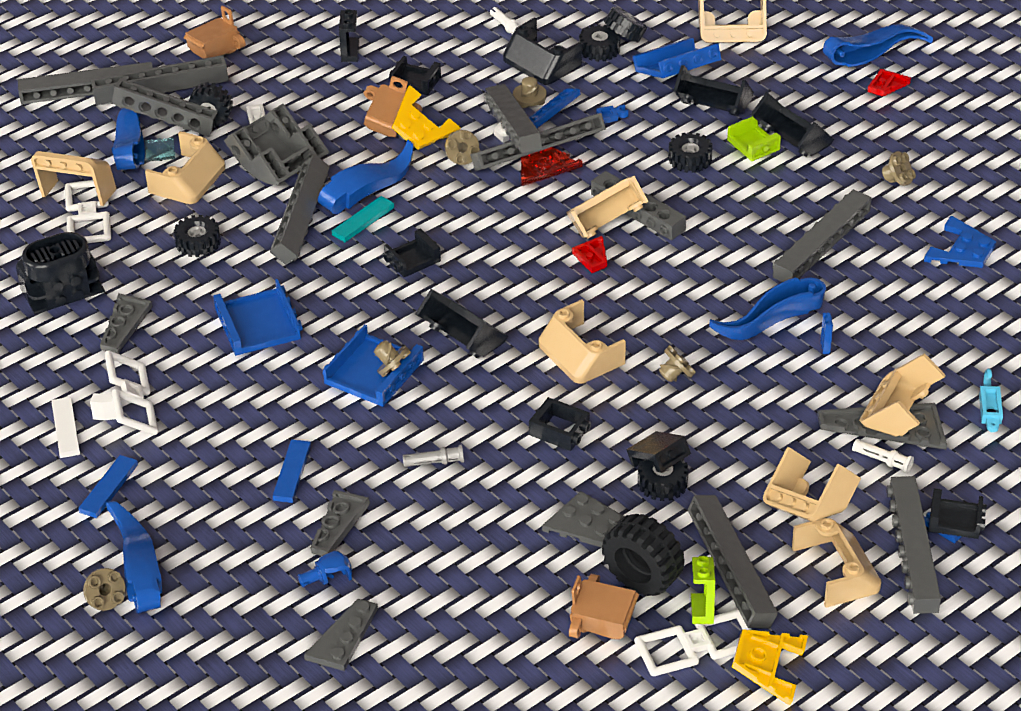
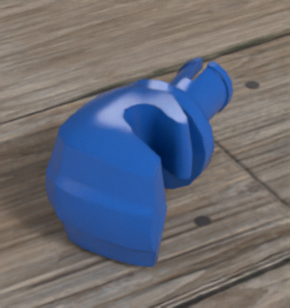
(325, 567)

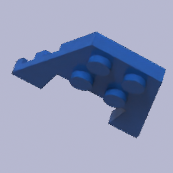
(969, 250)

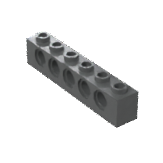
(157, 101)
(653, 214)

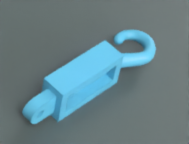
(990, 399)

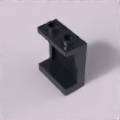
(348, 45)
(418, 77)
(413, 255)
(661, 448)
(956, 517)

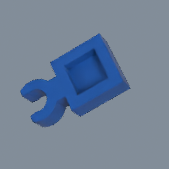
(611, 114)

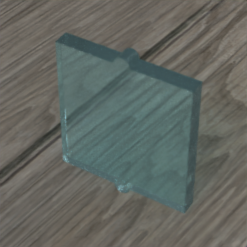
(160, 149)

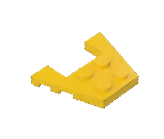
(417, 127)
(759, 656)

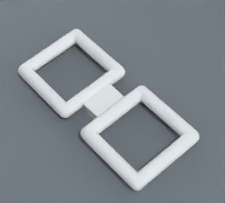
(86, 212)
(131, 392)
(692, 642)

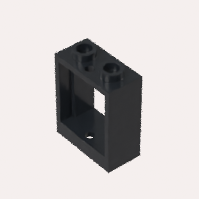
(540, 429)

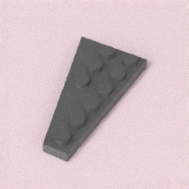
(927, 433)
(583, 519)

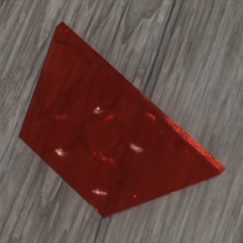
(546, 164)

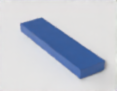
(291, 471)
(108, 486)

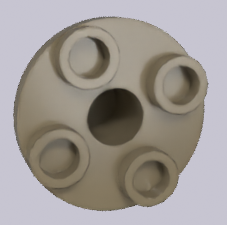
(530, 93)
(460, 146)
(899, 169)
(389, 356)
(675, 366)
(104, 589)

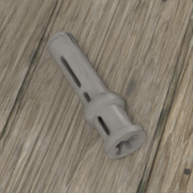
(440, 456)

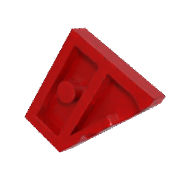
(887, 82)
(591, 254)

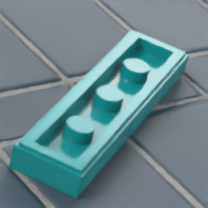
(363, 219)

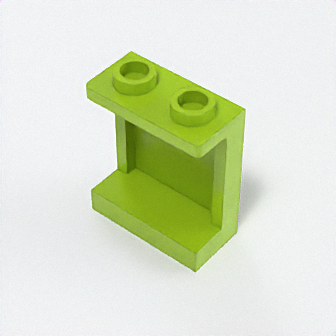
(752, 139)
(703, 603)

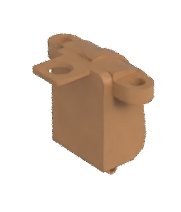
(215, 37)
(384, 106)
(600, 608)

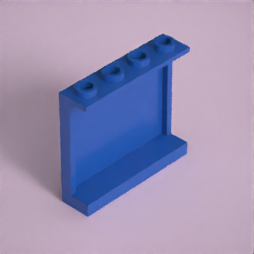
(668, 59)
(258, 320)
(356, 369)

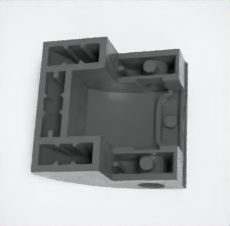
(275, 146)

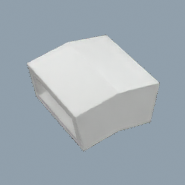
(102, 407)

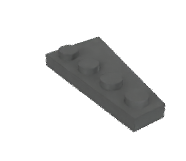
(124, 321)
(340, 518)
(343, 637)

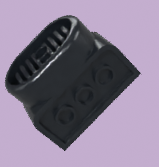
(58, 272)

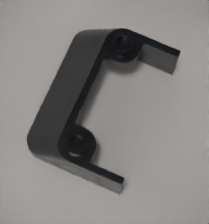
(538, 61)
(712, 93)
(797, 131)
(460, 324)

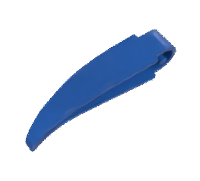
(868, 47)
(129, 141)
(362, 180)
(781, 302)
(140, 561)

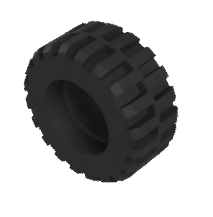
(643, 554)

